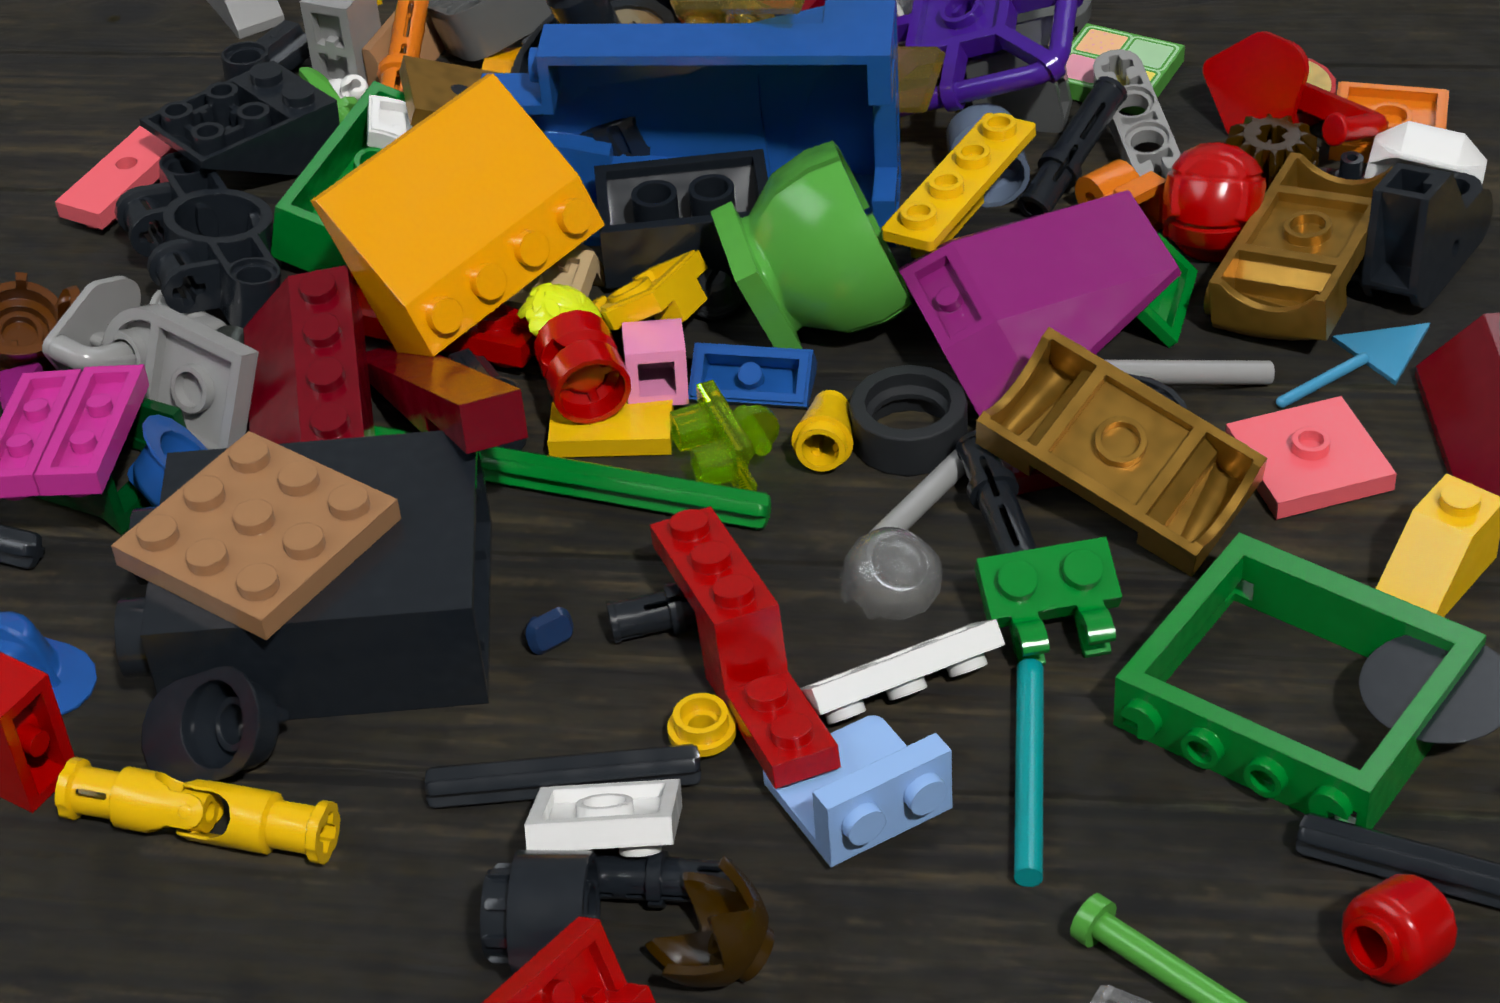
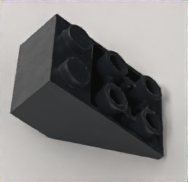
(250, 122)

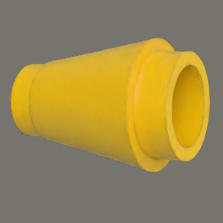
(824, 433)

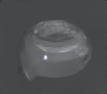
(891, 574)

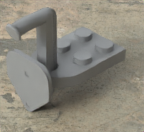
(181, 353)

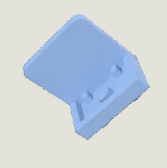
(874, 793)

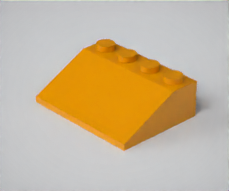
(456, 217)

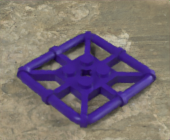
(986, 30)

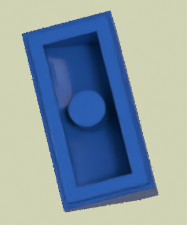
(755, 374)

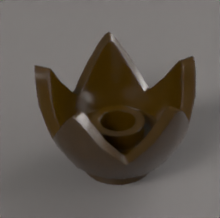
(731, 936)

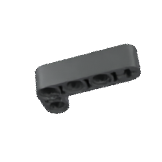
(484, 27)

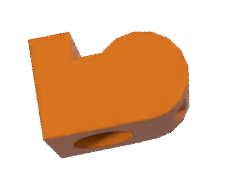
(1119, 177)

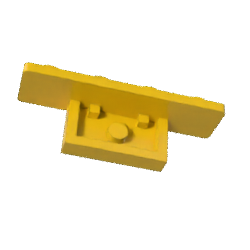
(958, 184)

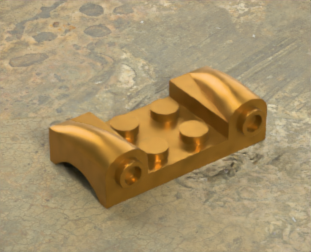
(1294, 256)
(1123, 450)

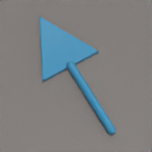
(1382, 350)

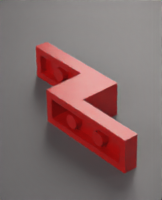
(744, 647)

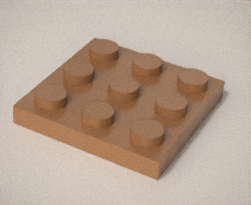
(257, 534)

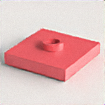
(1314, 457)

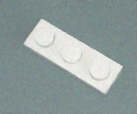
(904, 670)

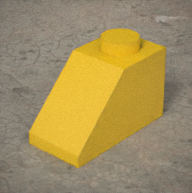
(1444, 546)

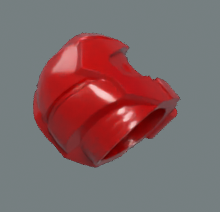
(1210, 199)

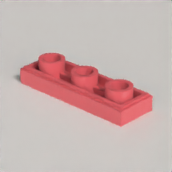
(125, 167)

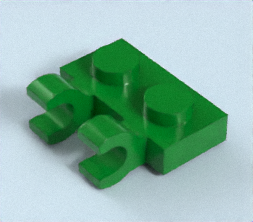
(1050, 584)

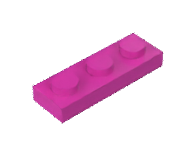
(29, 426)
(92, 431)

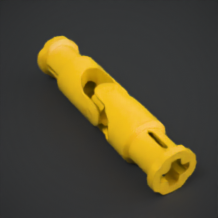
(153, 801)

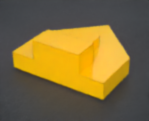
(661, 291)

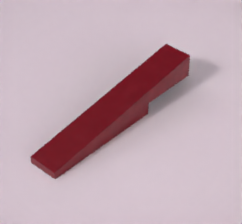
(449, 397)

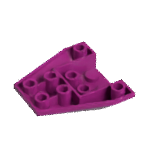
(1065, 270)

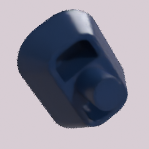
(549, 630)

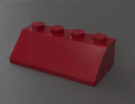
(310, 361)
(1463, 401)

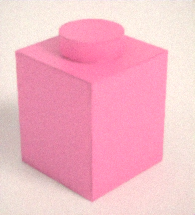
(656, 361)

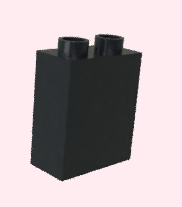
(387, 632)

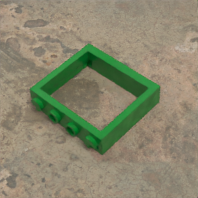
(1252, 754)

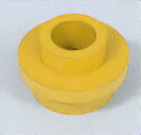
(702, 721)

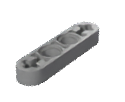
(1141, 128)

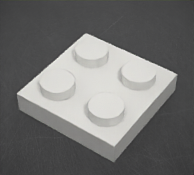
(619, 815)

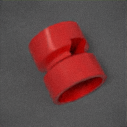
(582, 367)

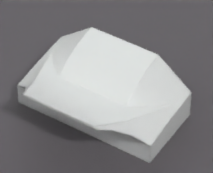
(1425, 147)

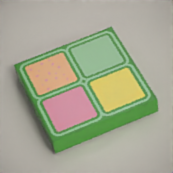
(1158, 57)

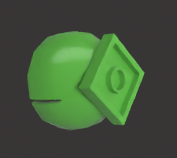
(812, 252)

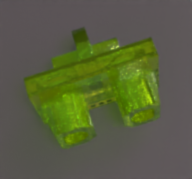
(723, 438)

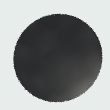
(1402, 667)

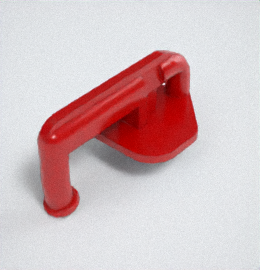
(1271, 77)

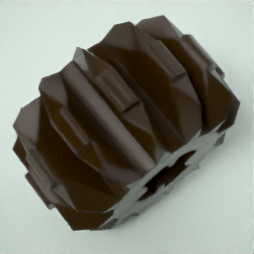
(1272, 141)

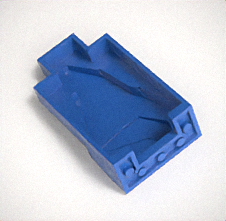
(727, 90)

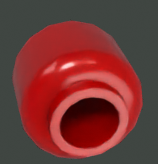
(1399, 929)

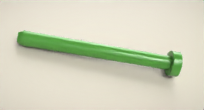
(1097, 923)

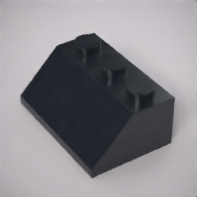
(665, 206)

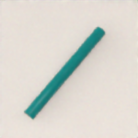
(1029, 773)

